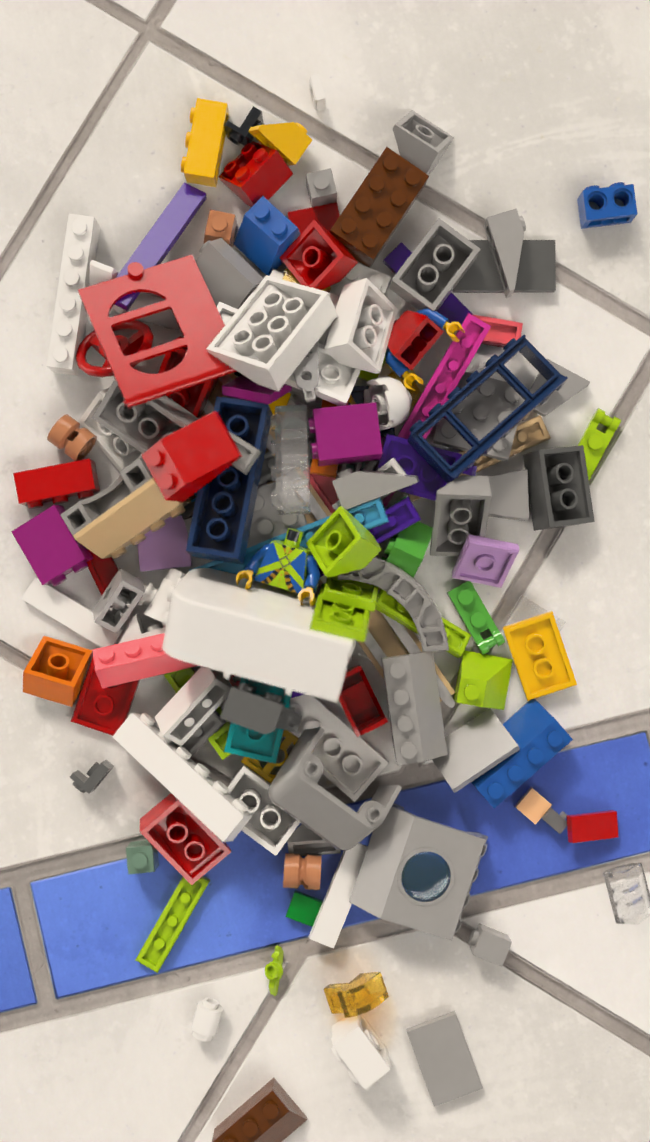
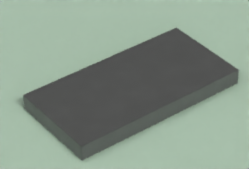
(534, 274)

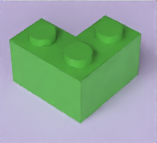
(409, 547)

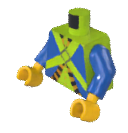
(285, 567)

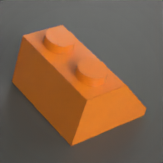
(56, 671)

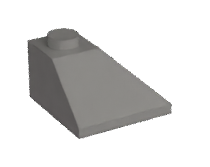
(421, 141)

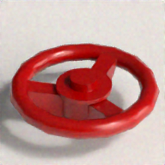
(136, 343)

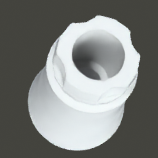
(159, 604)

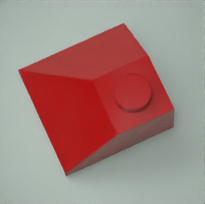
(318, 258)

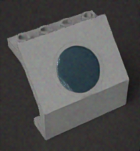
(418, 873)

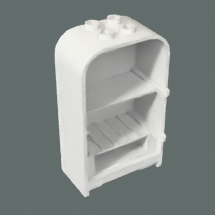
(253, 634)

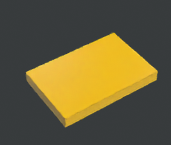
(539, 655)

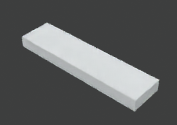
(69, 613)
(336, 901)

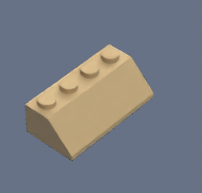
(129, 521)

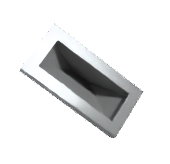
(306, 842)

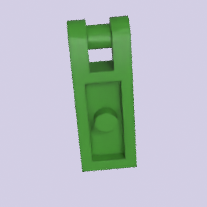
(475, 616)

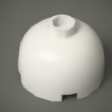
(391, 399)

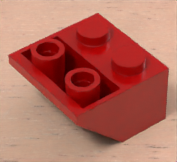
(256, 173)

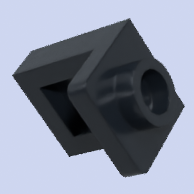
(240, 135)

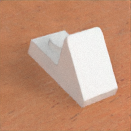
(136, 630)

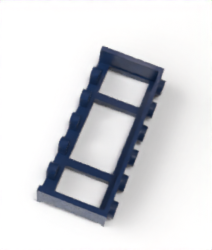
(495, 363)

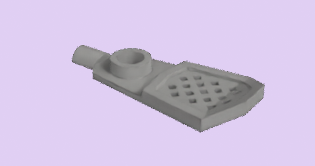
(308, 367)

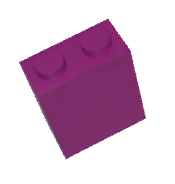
(345, 434)
(51, 546)

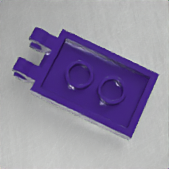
(416, 465)

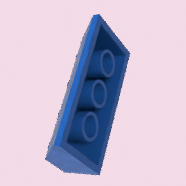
(539, 741)

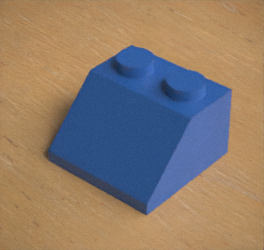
(265, 235)

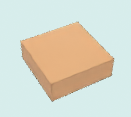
(533, 805)

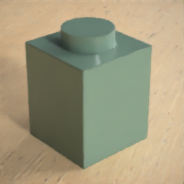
(141, 857)

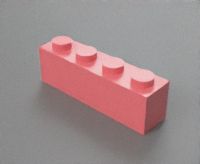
(134, 661)

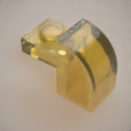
(358, 995)

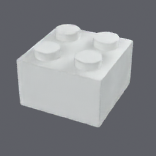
(360, 1049)

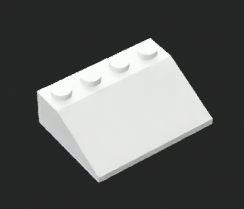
(274, 331)

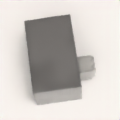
(555, 820)

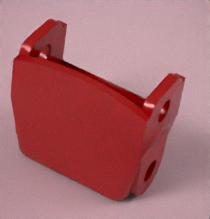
(360, 702)

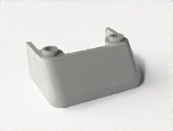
(301, 797)

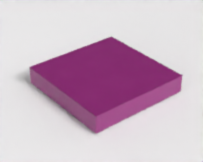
(246, 389)

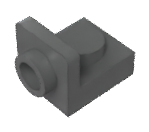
(96, 776)

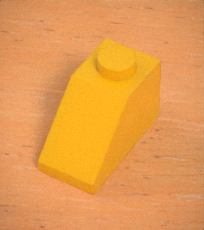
(286, 138)

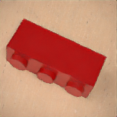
(56, 483)

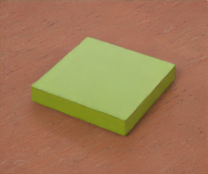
(350, 593)

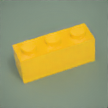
(205, 142)

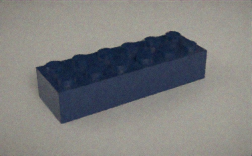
(227, 502)

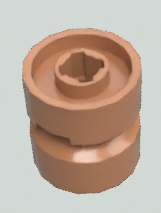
(68, 435)
(302, 871)

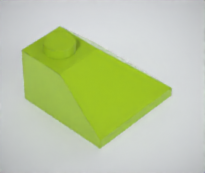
(342, 544)
(483, 680)

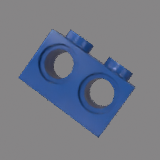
(608, 212)

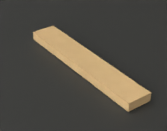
(526, 436)

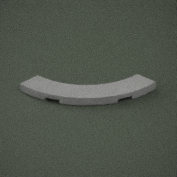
(409, 595)

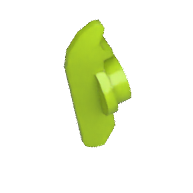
(274, 970)

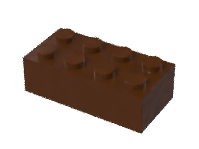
(379, 206)

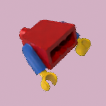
(413, 337)

